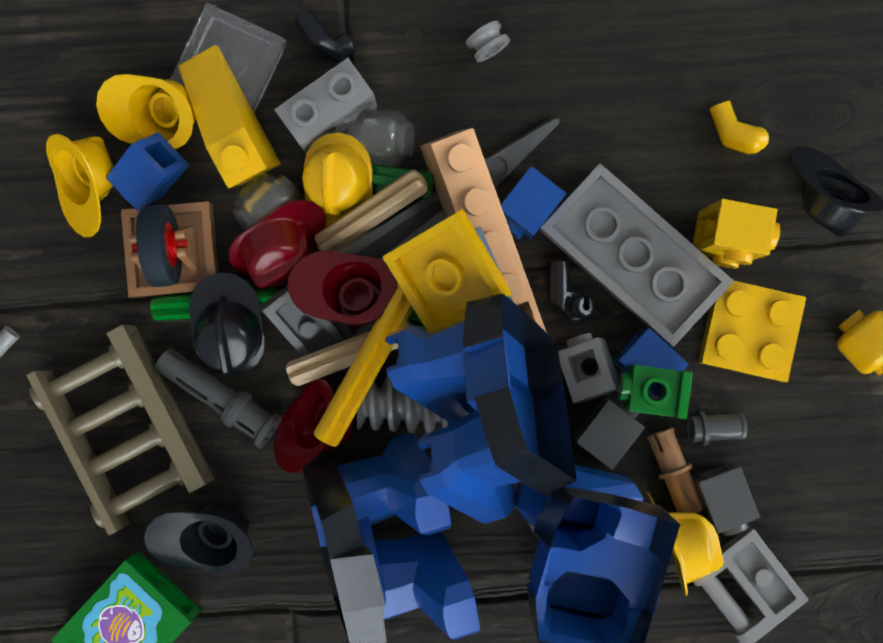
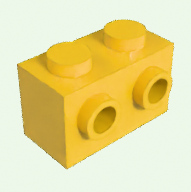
(736, 232)

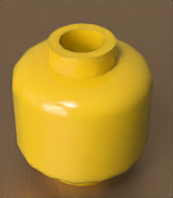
(863, 341)

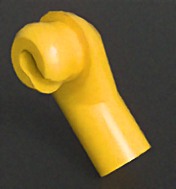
(736, 134)

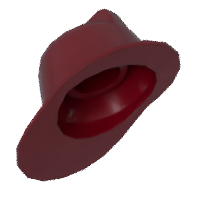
(277, 242)
(341, 287)
(295, 436)

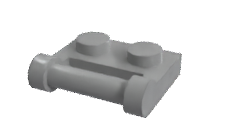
(763, 582)

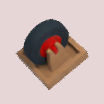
(168, 248)

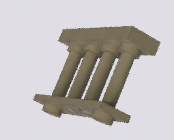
(146, 391)

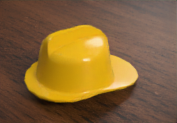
(144, 105)
(337, 174)
(80, 179)
(696, 548)

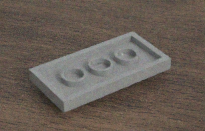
(636, 255)

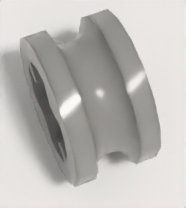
(487, 41)

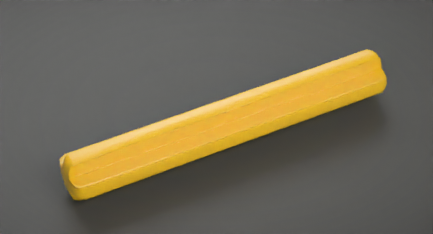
(363, 371)

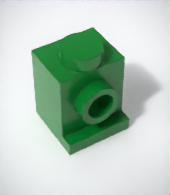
(674, 391)

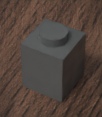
(608, 432)
(726, 498)

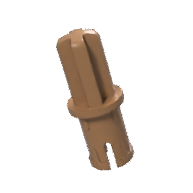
(675, 470)

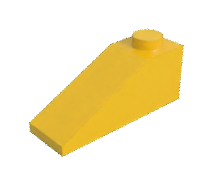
(226, 119)

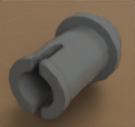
(716, 427)

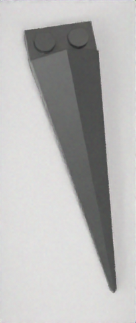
(313, 334)

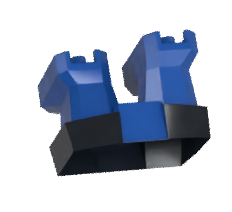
(506, 404)
(596, 559)
(389, 576)

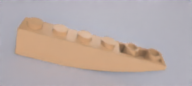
(466, 184)

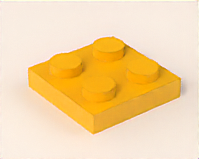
(445, 271)
(753, 331)

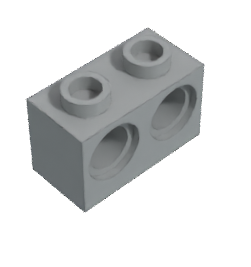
(327, 104)

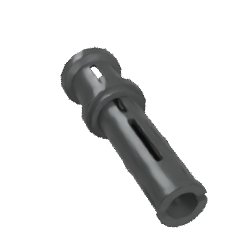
(234, 407)

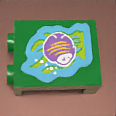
(131, 607)

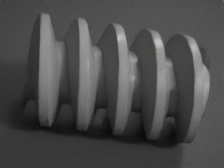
(394, 406)

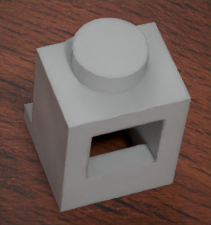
(581, 384)

